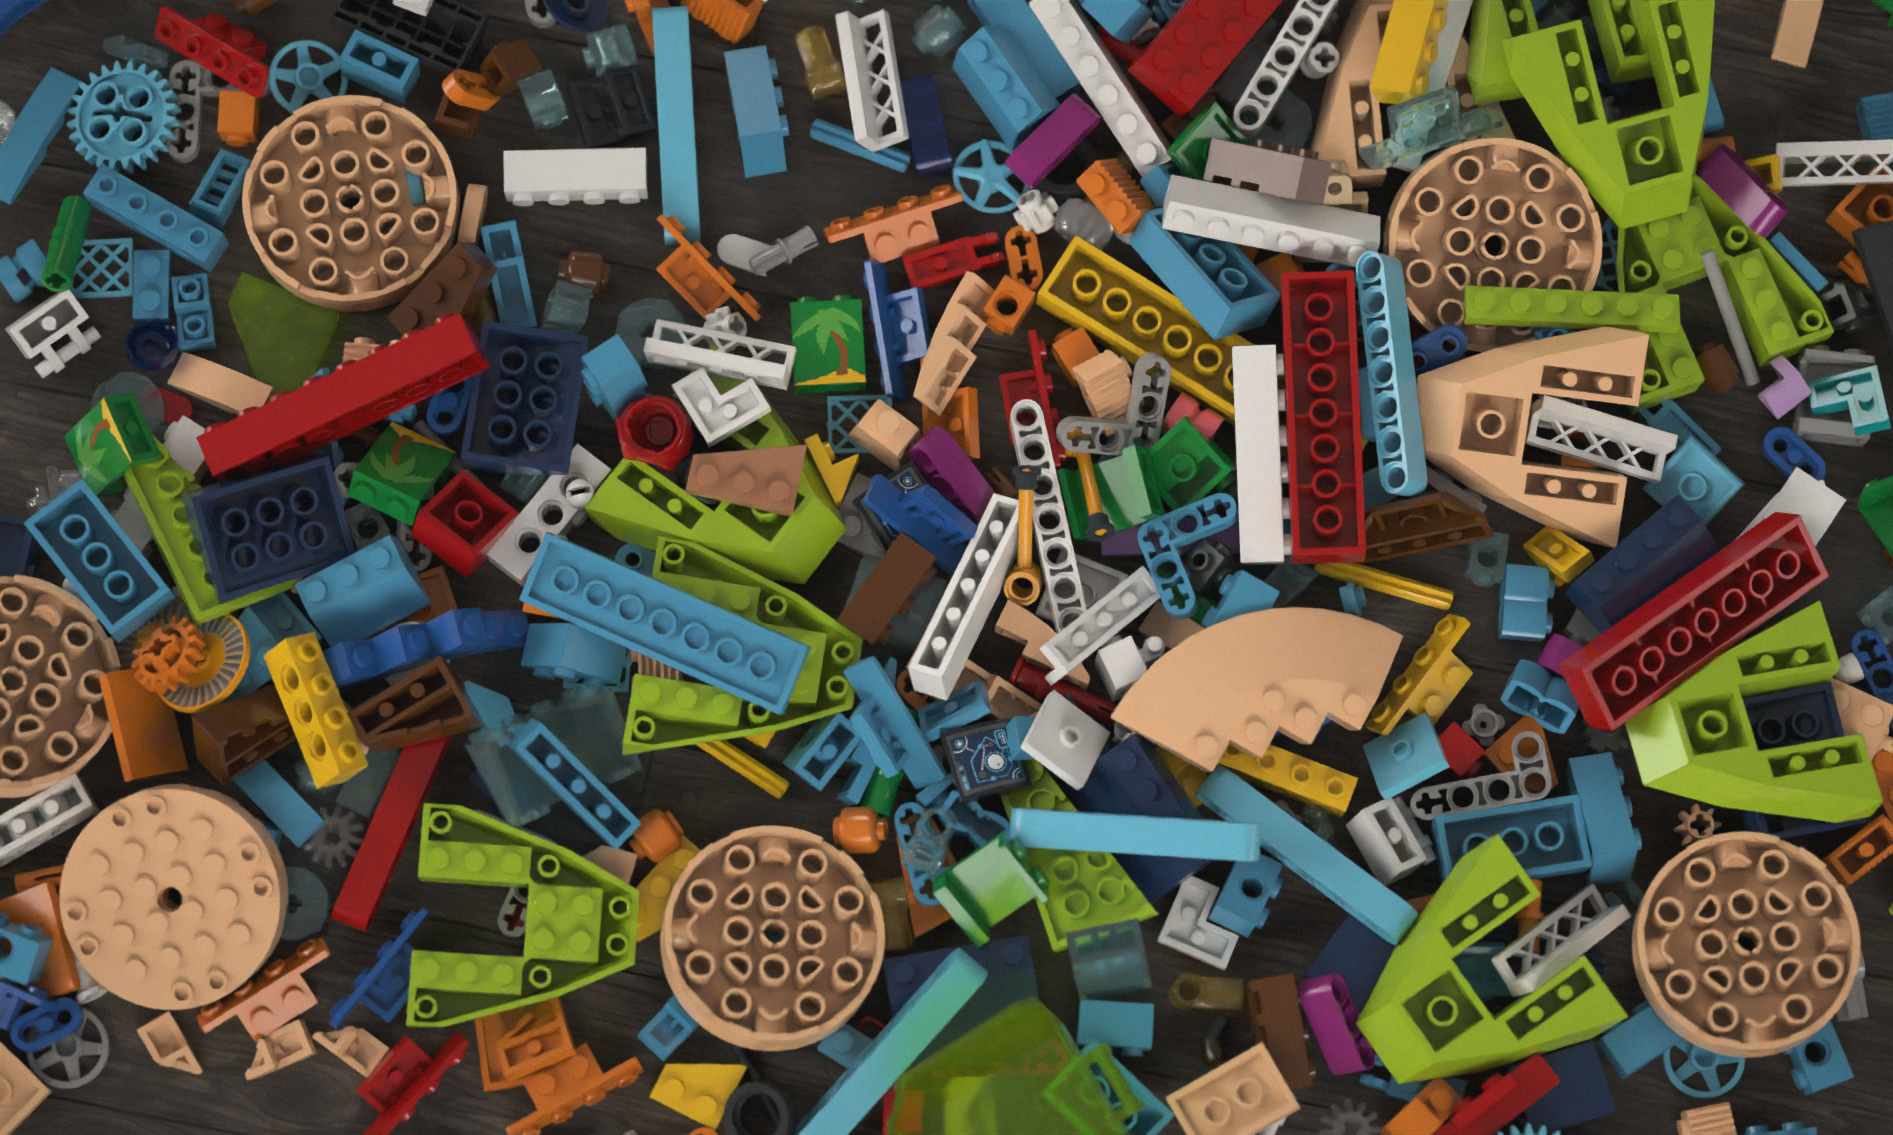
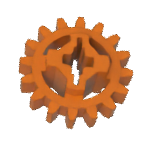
(168, 654)

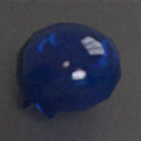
(152, 345)

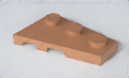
(749, 478)

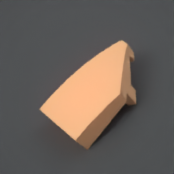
(616, 862)

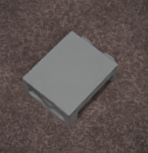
(1836, 426)

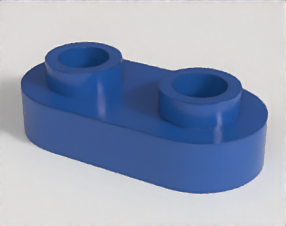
(1431, 347)
(452, 403)
(1796, 453)
(47, 1024)

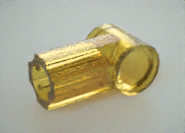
(821, 70)
(894, 906)
(1211, 993)

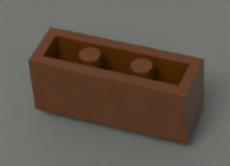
(889, 591)

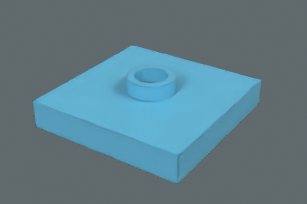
(1698, 479)
(1406, 756)

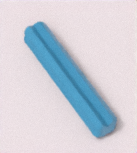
(845, 140)

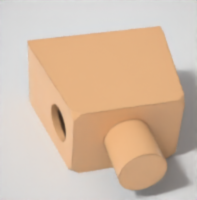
(886, 434)

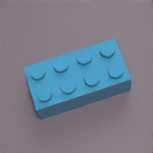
(1206, 276)
(100, 560)
(1542, 835)

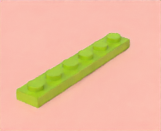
(1571, 309)

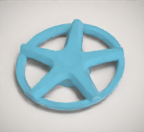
(307, 77)
(989, 177)
(1704, 1062)

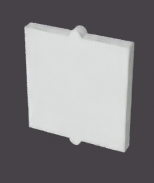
(1809, 499)

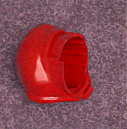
(668, 424)

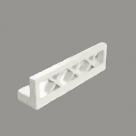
(860, 79)
(1836, 151)
(720, 362)
(1604, 426)
(1100, 623)
(1568, 949)

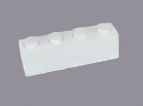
(575, 175)

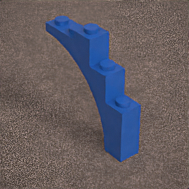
(415, 645)

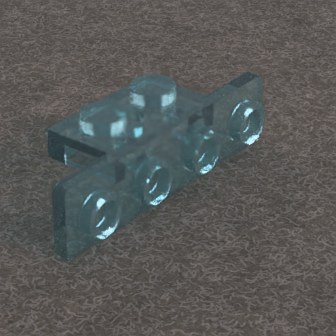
(1427, 125)

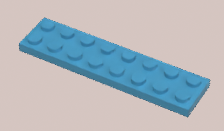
(665, 623)

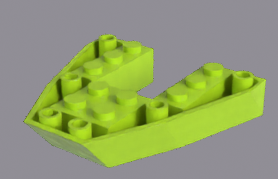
(1495, 20)
(1641, 163)
(1768, 295)
(643, 504)
(685, 713)
(1703, 745)
(576, 920)
(1430, 1019)

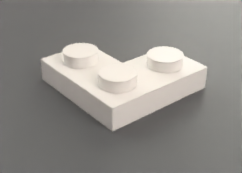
(716, 414)
(1187, 925)

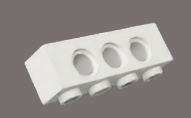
(507, 551)
(44, 817)

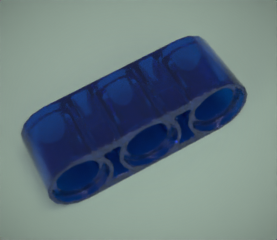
(925, 126)

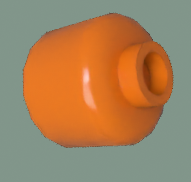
(859, 830)
(656, 836)

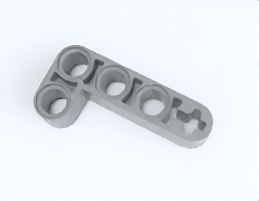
(1480, 785)

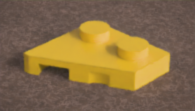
(698, 1089)

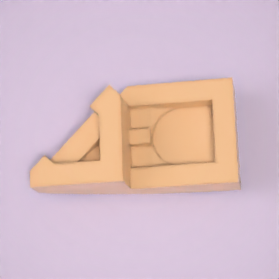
(168, 1044)
(354, 1047)
(282, 1049)

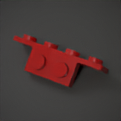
(217, 47)
(1035, 386)
(404, 1078)
(1502, 1099)

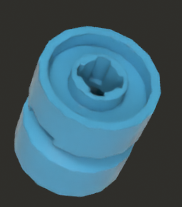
(32, 260)

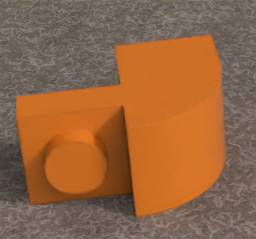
(1425, 1111)

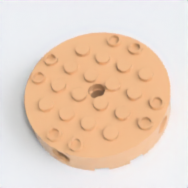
(340, 153)
(1481, 191)
(54, 659)
(120, 906)
(740, 980)
(1714, 988)

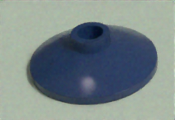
(578, 14)

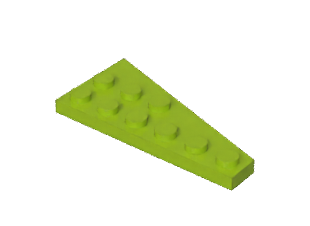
(158, 496)
(1084, 885)

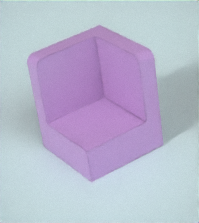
(1786, 391)

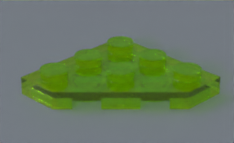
(280, 332)

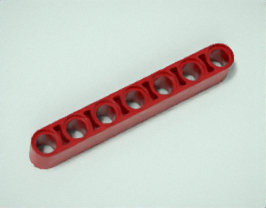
(389, 832)

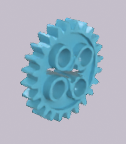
(130, 88)

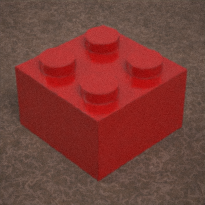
(463, 523)

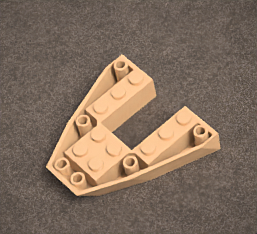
(1350, 110)
(1479, 416)

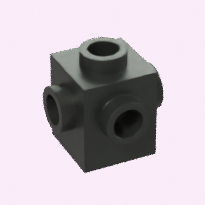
(1848, 306)
(1208, 566)
(1602, 741)

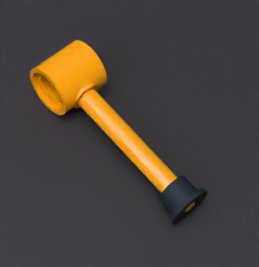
(1025, 481)
(1098, 522)

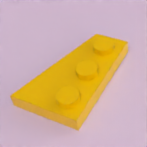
(658, 886)

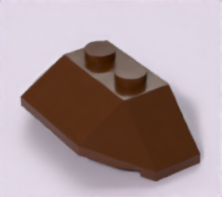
(1421, 525)

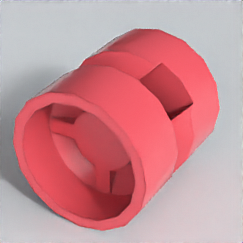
(1207, 420)

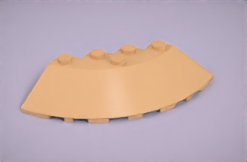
(1260, 678)

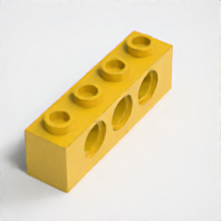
(315, 710)
(1293, 777)

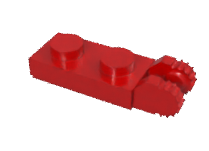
(950, 261)

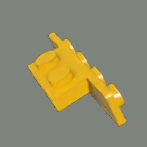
(1429, 680)

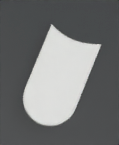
(738, 250)

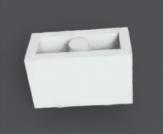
(47, 324)
(1122, 663)
(1391, 840)

